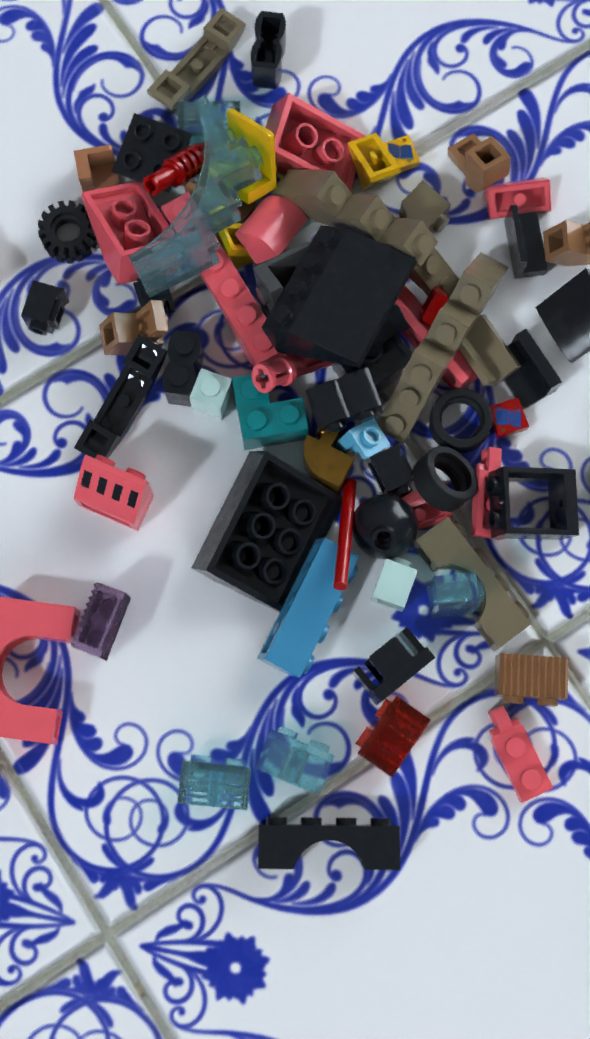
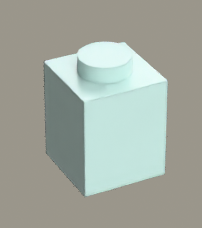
(211, 393)
(394, 583)

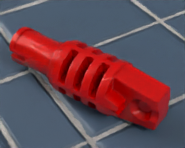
(176, 169)

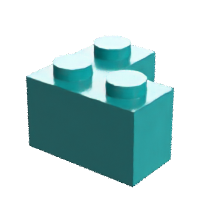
(266, 422)

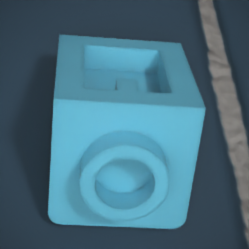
(363, 439)

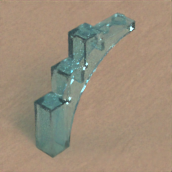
(190, 240)

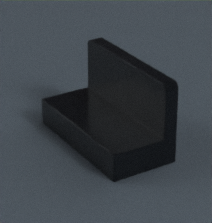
(525, 243)
(536, 376)

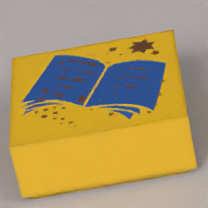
(403, 153)

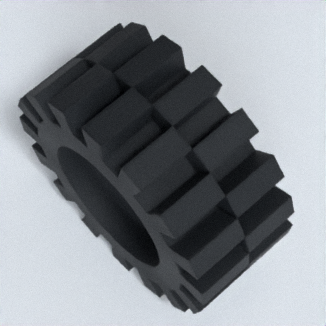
(59, 217)

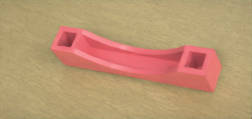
(232, 298)

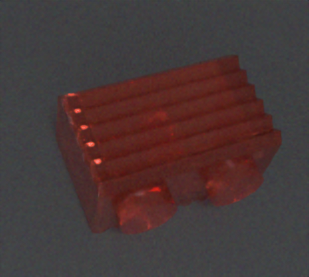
(392, 735)

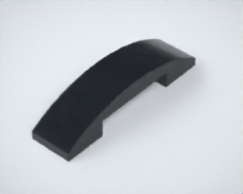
(124, 399)

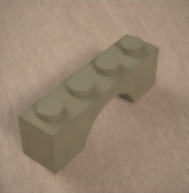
(426, 205)
(447, 549)

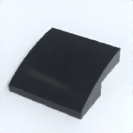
(568, 316)

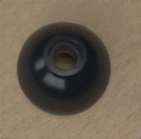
(385, 514)

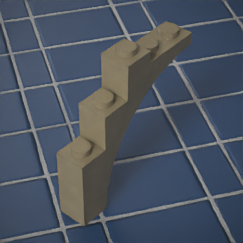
(330, 202)
(440, 345)

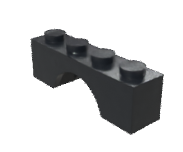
(374, 844)

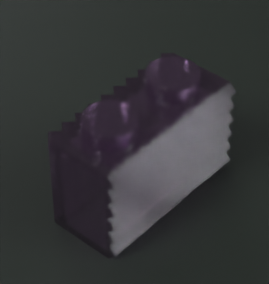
(101, 621)

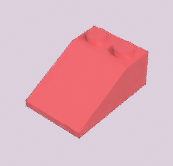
(311, 139)
(123, 222)

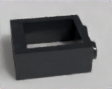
(561, 495)

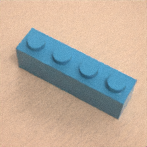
(306, 611)

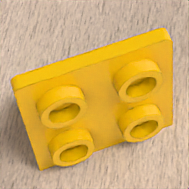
(265, 143)

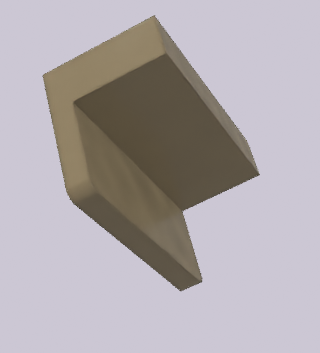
(488, 353)

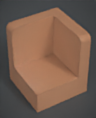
(95, 167)

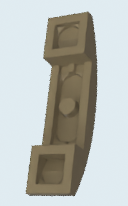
(200, 62)

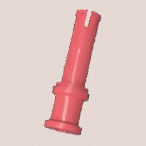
(284, 371)

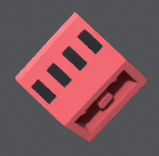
(113, 492)

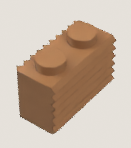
(531, 678)

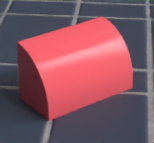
(270, 228)

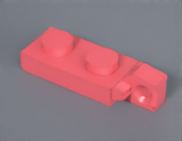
(489, 461)
(518, 756)

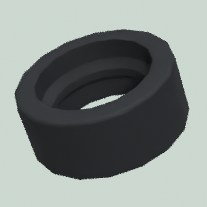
(469, 398)
(431, 486)

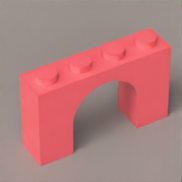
(20, 623)

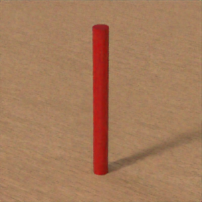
(345, 535)

